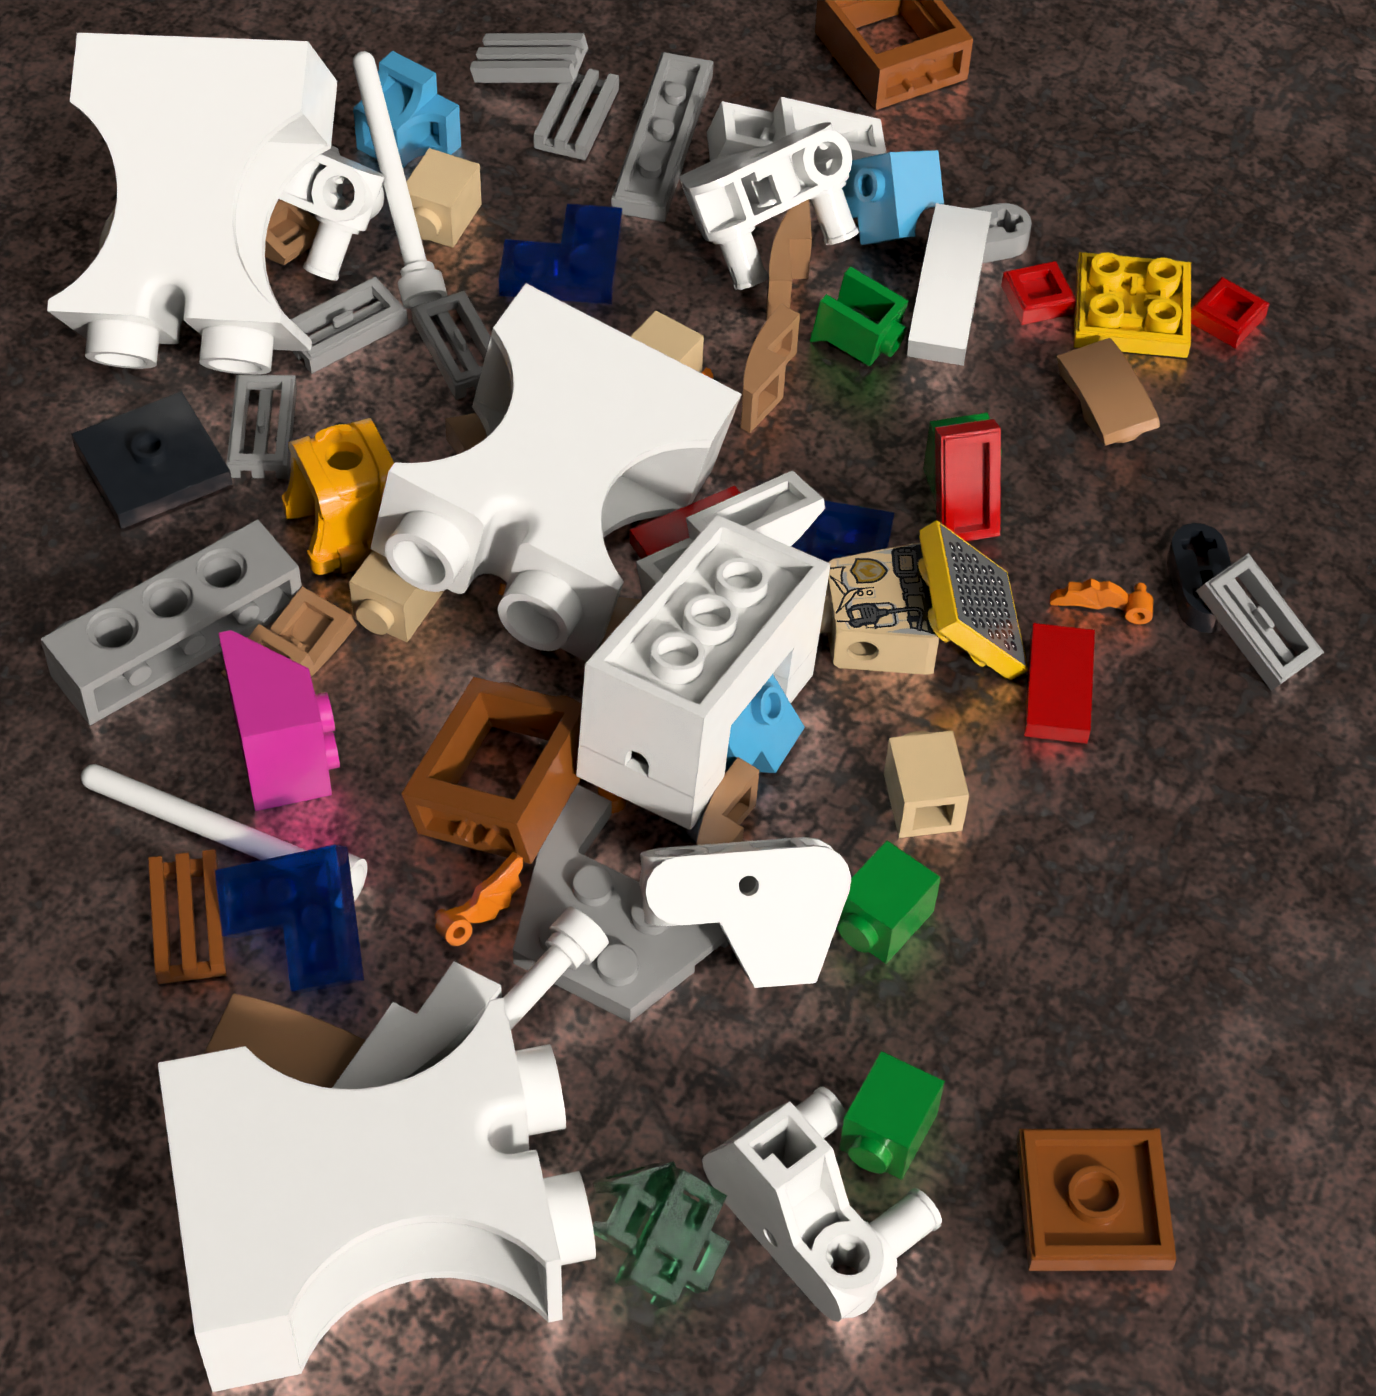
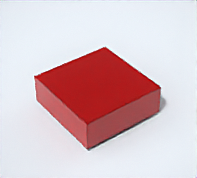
(1038, 293)
(1228, 312)

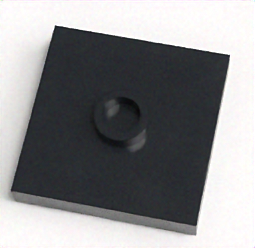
(151, 459)

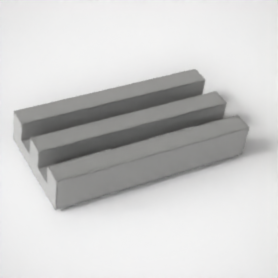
(529, 58)
(585, 85)
(439, 308)
(349, 330)
(260, 460)
(1253, 626)

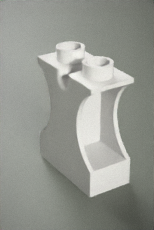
(200, 157)
(576, 445)
(328, 1195)

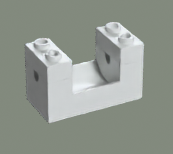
(691, 663)

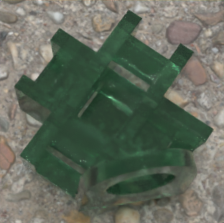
(675, 1227)

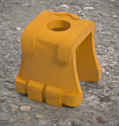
(342, 483)

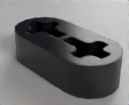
(1189, 577)

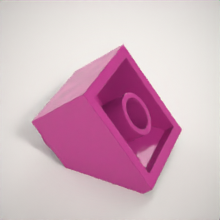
(279, 724)

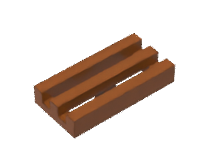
(183, 871)

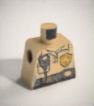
(880, 612)

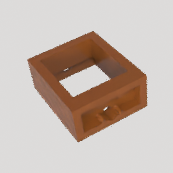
(905, 71)
(485, 819)

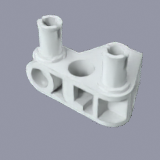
(756, 184)
(319, 191)
(777, 927)
(794, 1202)

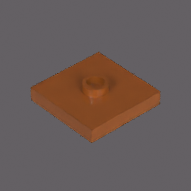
(1095, 1199)

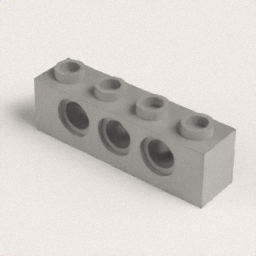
(170, 621)

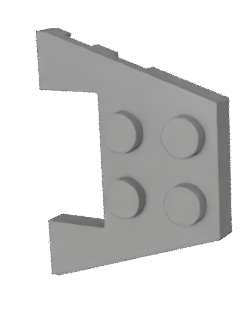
(641, 958)

